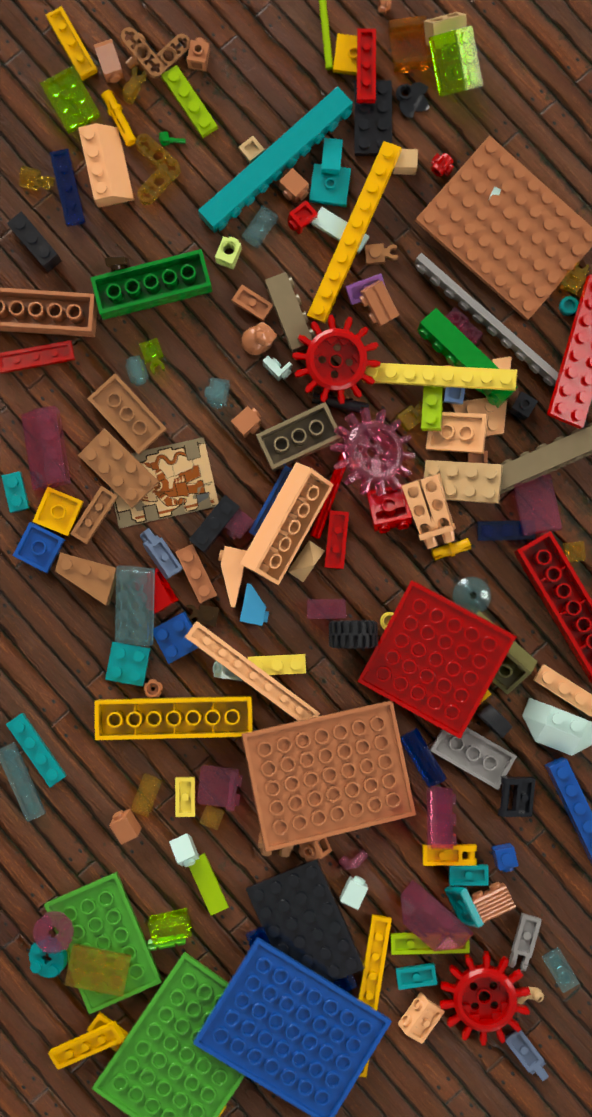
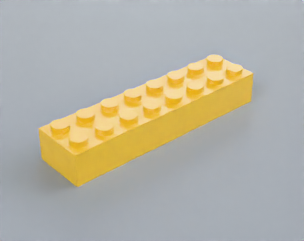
(173, 717)

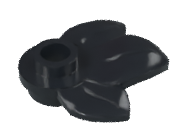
(414, 101)

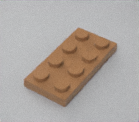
(127, 413)
(118, 468)

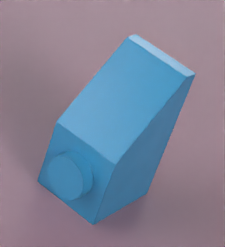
(253, 608)

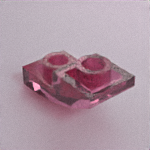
(462, 323)

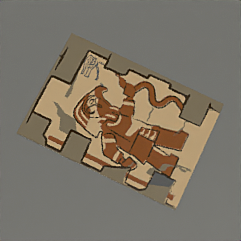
(182, 488)

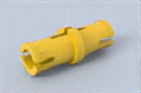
(451, 549)

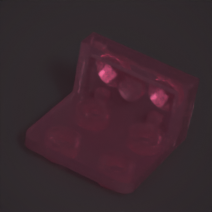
(219, 786)

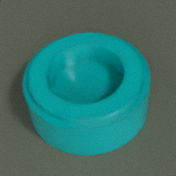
(568, 306)

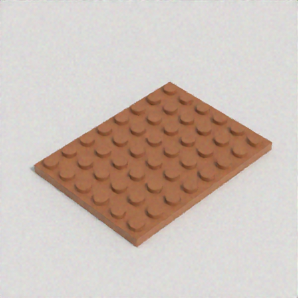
(514, 240)
(328, 775)

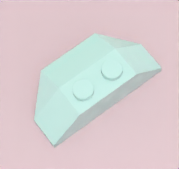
(557, 727)

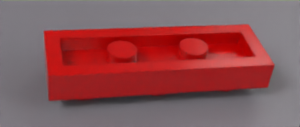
(336, 539)

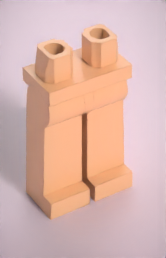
(430, 510)

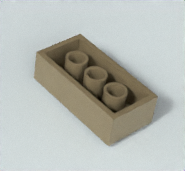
(298, 437)

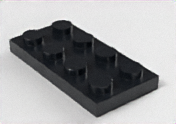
(373, 120)

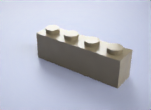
(288, 310)

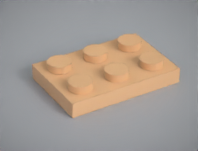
(459, 433)

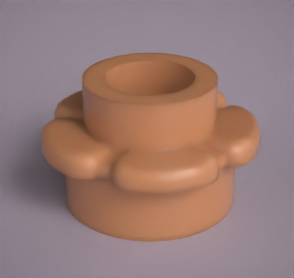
(384, 6)
(148, 691)

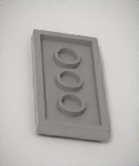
(475, 755)

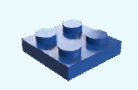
(38, 547)
(172, 638)

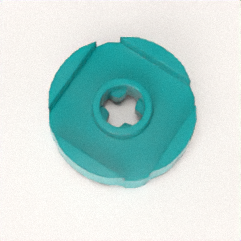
(42, 966)

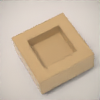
(251, 149)

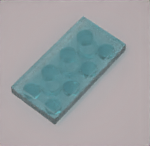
(134, 605)

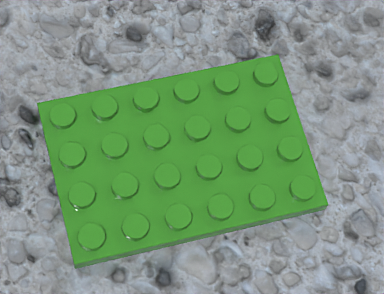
(108, 922)

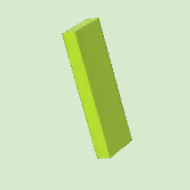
(208, 885)

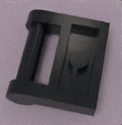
(522, 796)

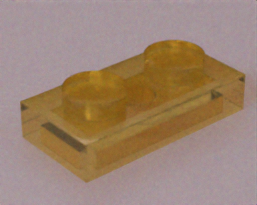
(146, 795)

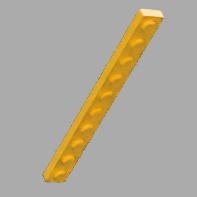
(354, 232)

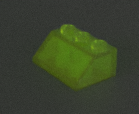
(455, 61)

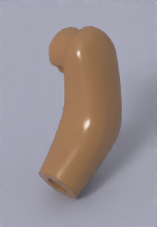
(131, 62)

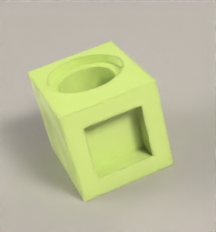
(228, 260)

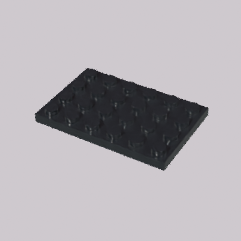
(306, 921)

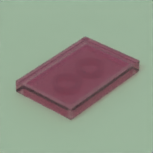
(537, 506)

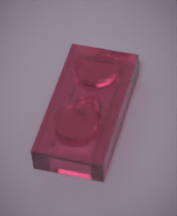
(326, 609)

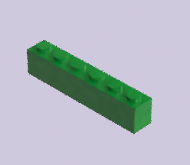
(459, 350)

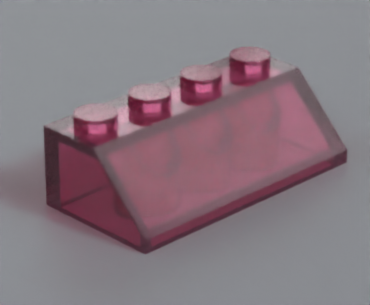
(45, 448)

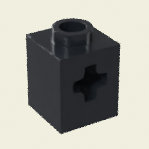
(522, 406)

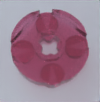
(60, 941)

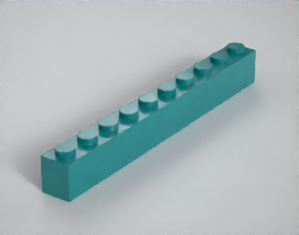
(276, 160)

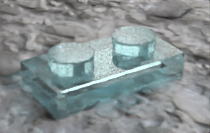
(260, 226)
(560, 970)

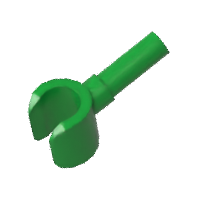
(165, 140)

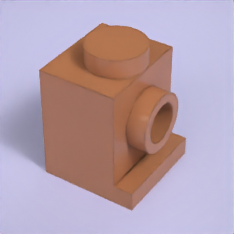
(198, 54)
(312, 850)

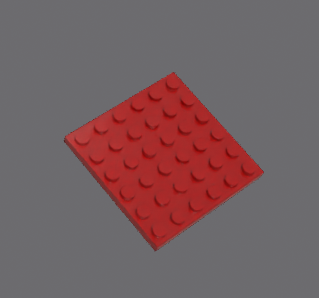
(436, 659)

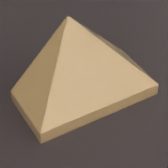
(306, 561)

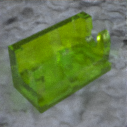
(170, 926)

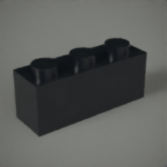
(34, 242)
(214, 524)

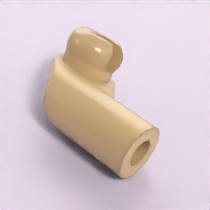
(536, 994)

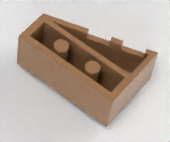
(89, 576)

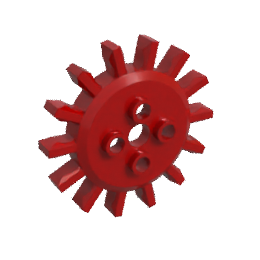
(350, 348)
(484, 1016)

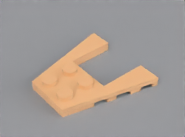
(496, 415)

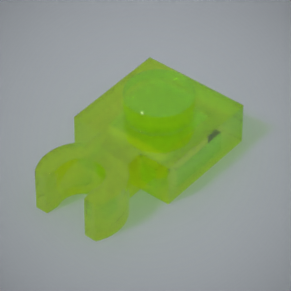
(152, 353)

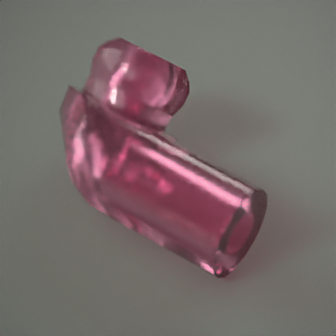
(355, 862)

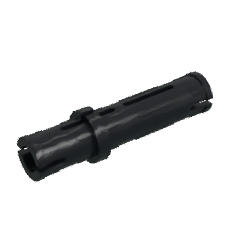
(349, 404)

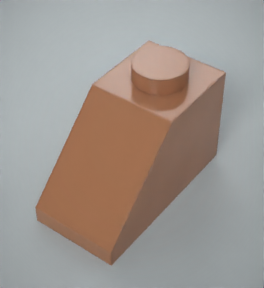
(109, 61)

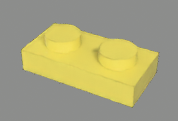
(185, 797)

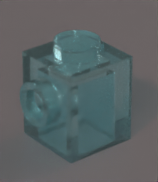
(217, 392)

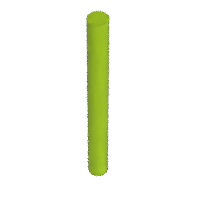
(326, 34)

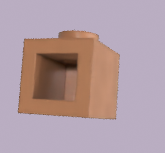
(294, 186)
(247, 421)
(125, 826)

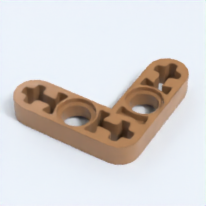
(157, 59)

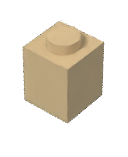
(407, 162)

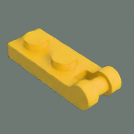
(452, 857)

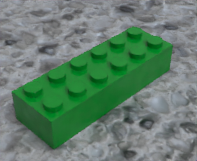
(151, 284)

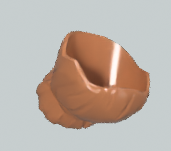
(258, 339)

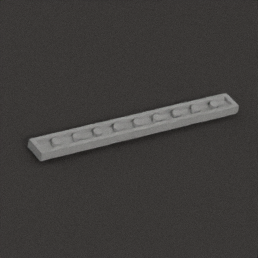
(483, 316)

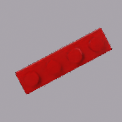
(366, 66)
(36, 356)

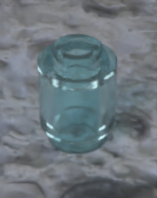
(136, 370)

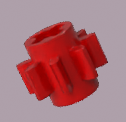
(442, 165)

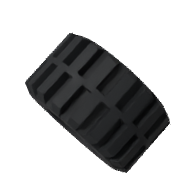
(353, 634)

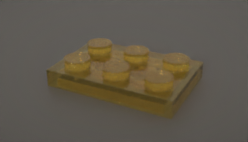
(98, 970)

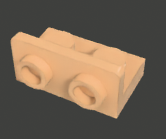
(420, 1018)

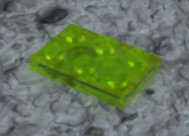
(70, 99)

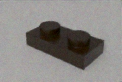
(117, 263)

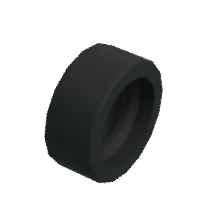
(493, 719)

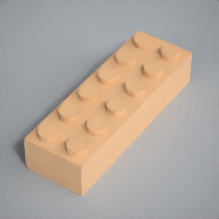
(287, 523)

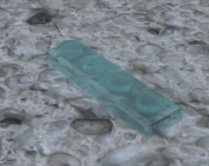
(21, 782)

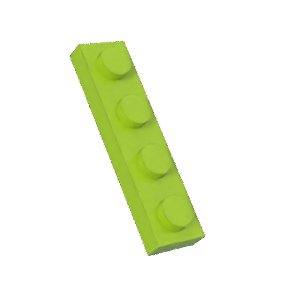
(189, 101)
(411, 944)

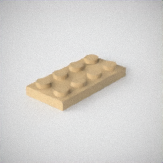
(467, 480)

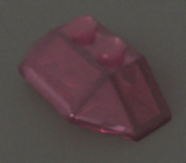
(431, 920)

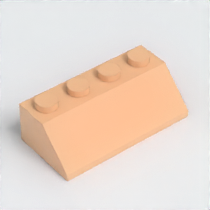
(106, 164)

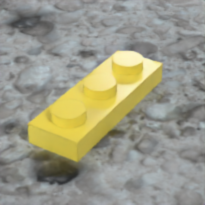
(280, 664)

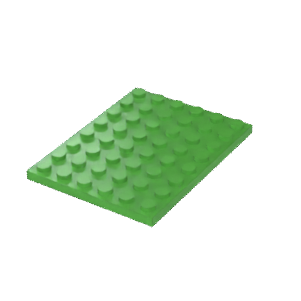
(157, 1063)

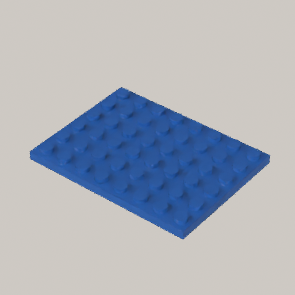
(292, 1031)

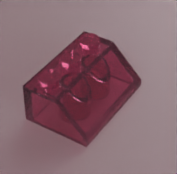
(440, 818)

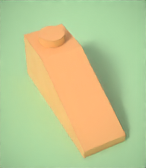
(232, 571)

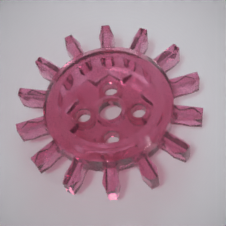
(386, 445)

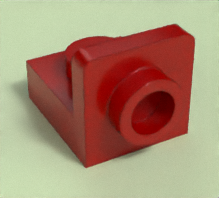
(301, 217)

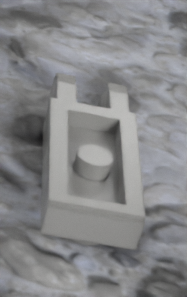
(525, 940)

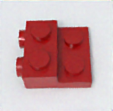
(389, 510)

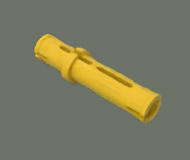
(115, 111)

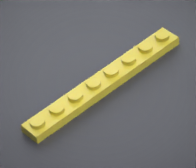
(444, 376)

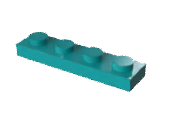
(36, 750)

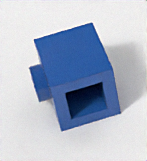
(504, 857)

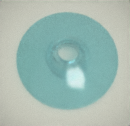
(462, 592)

